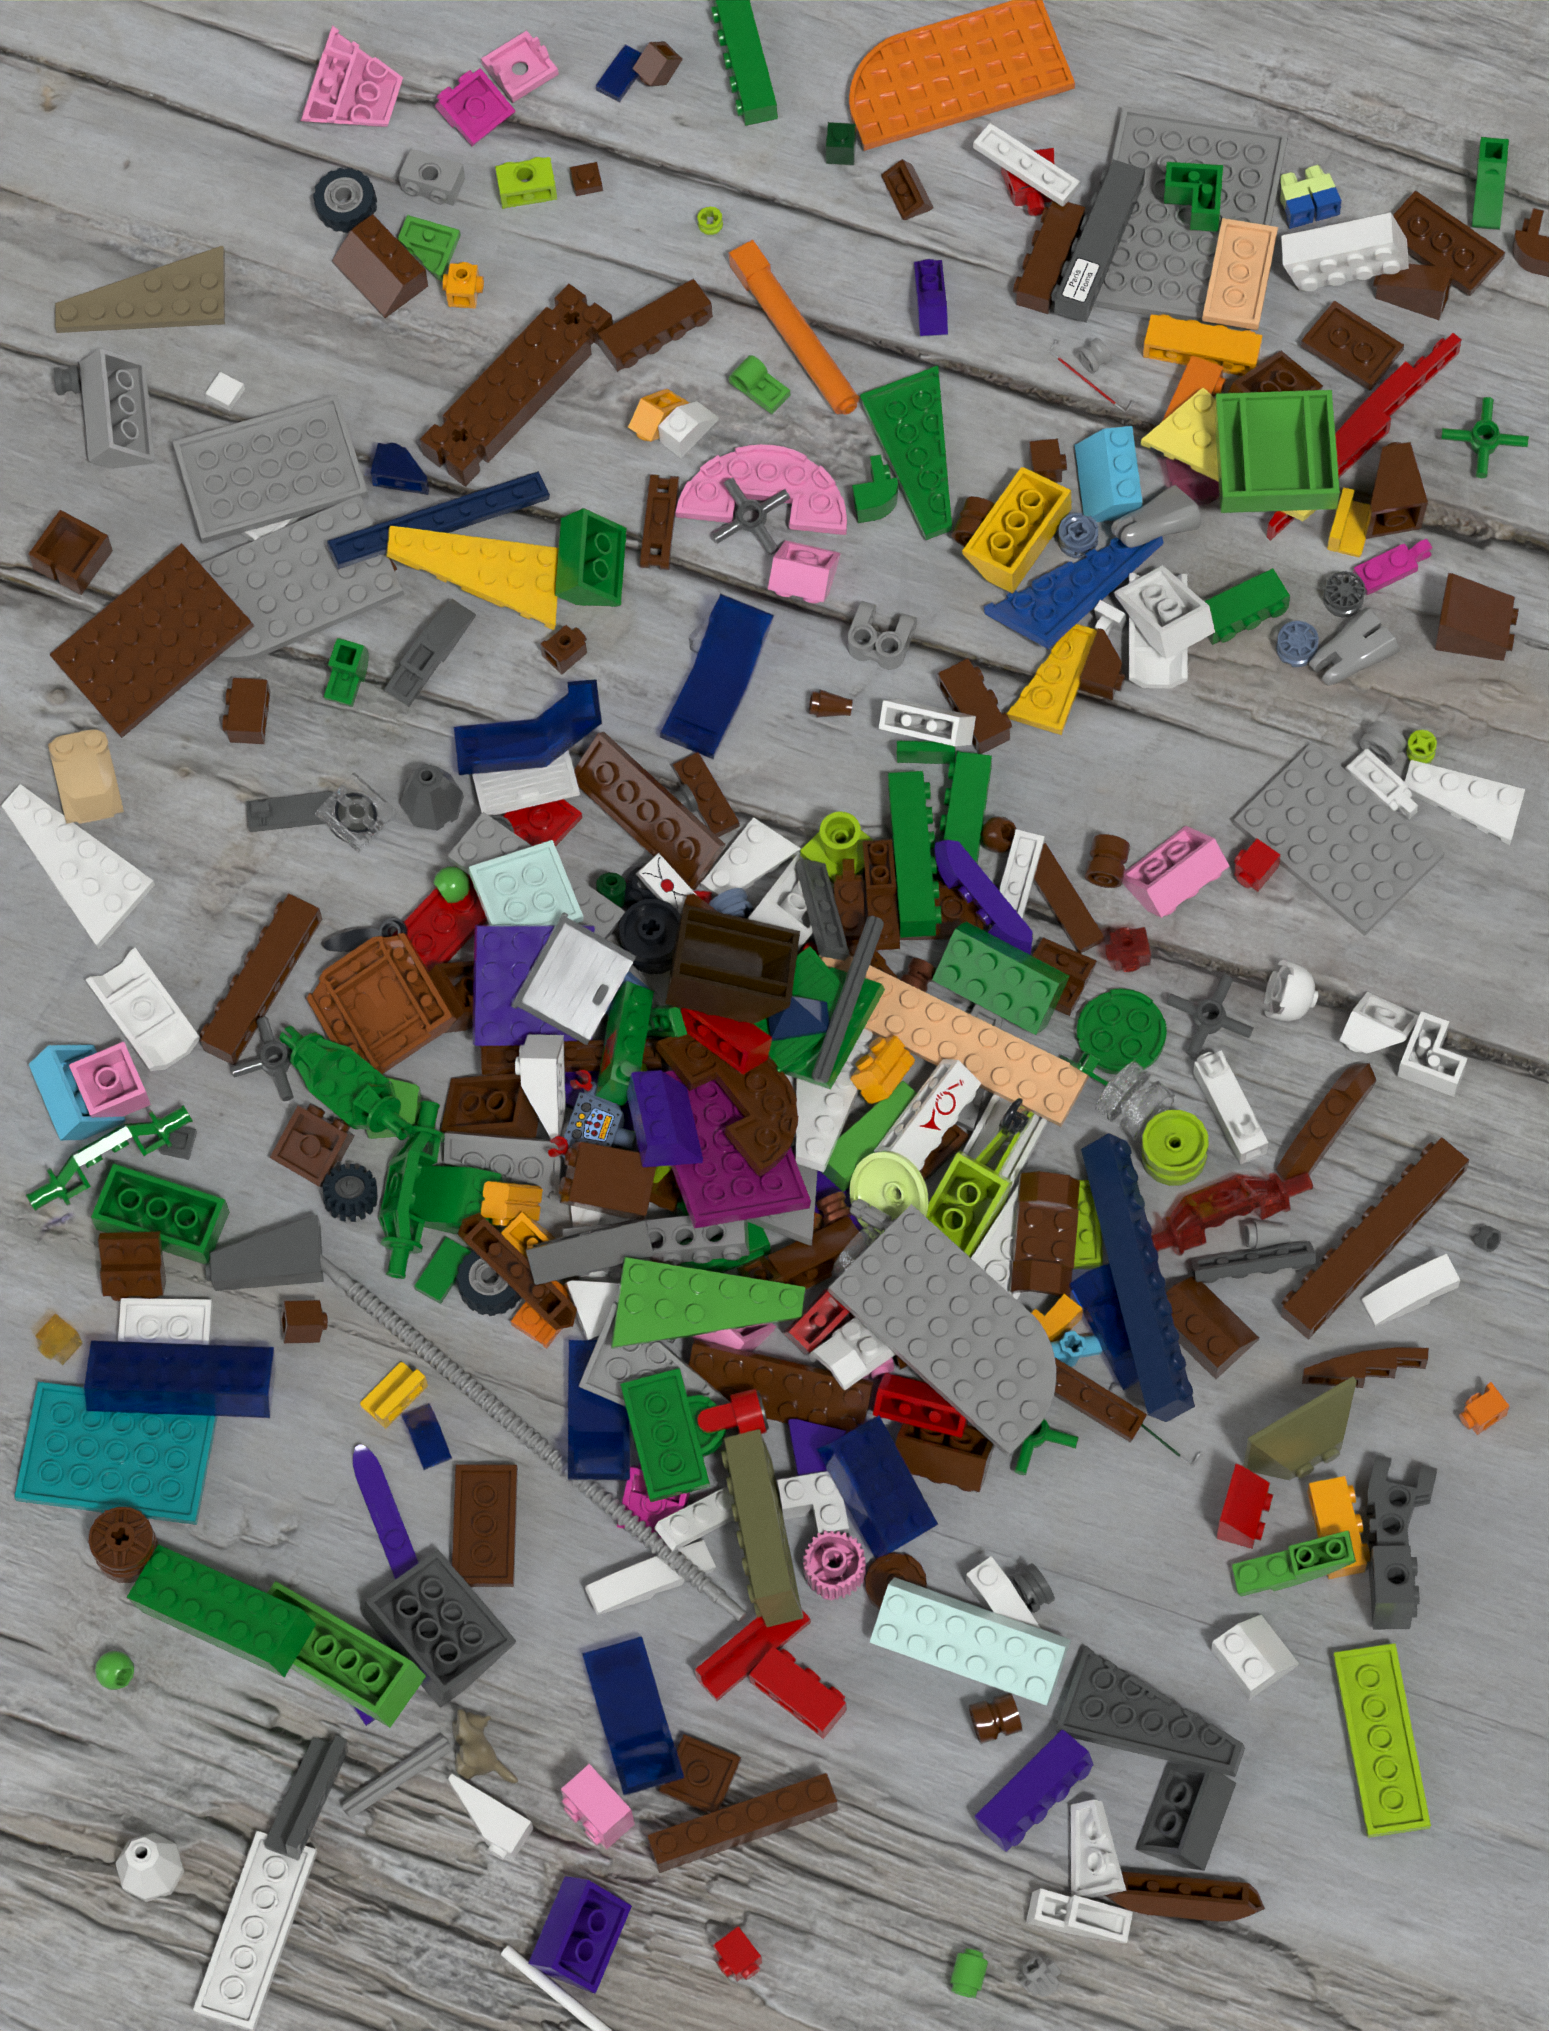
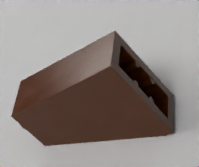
(1417, 289)

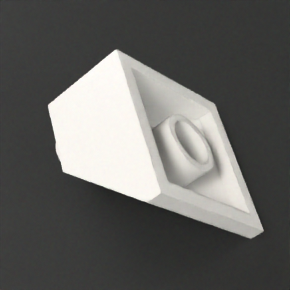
(1377, 1025)

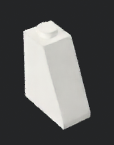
(592, 1304)

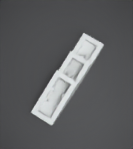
(645, 1579)

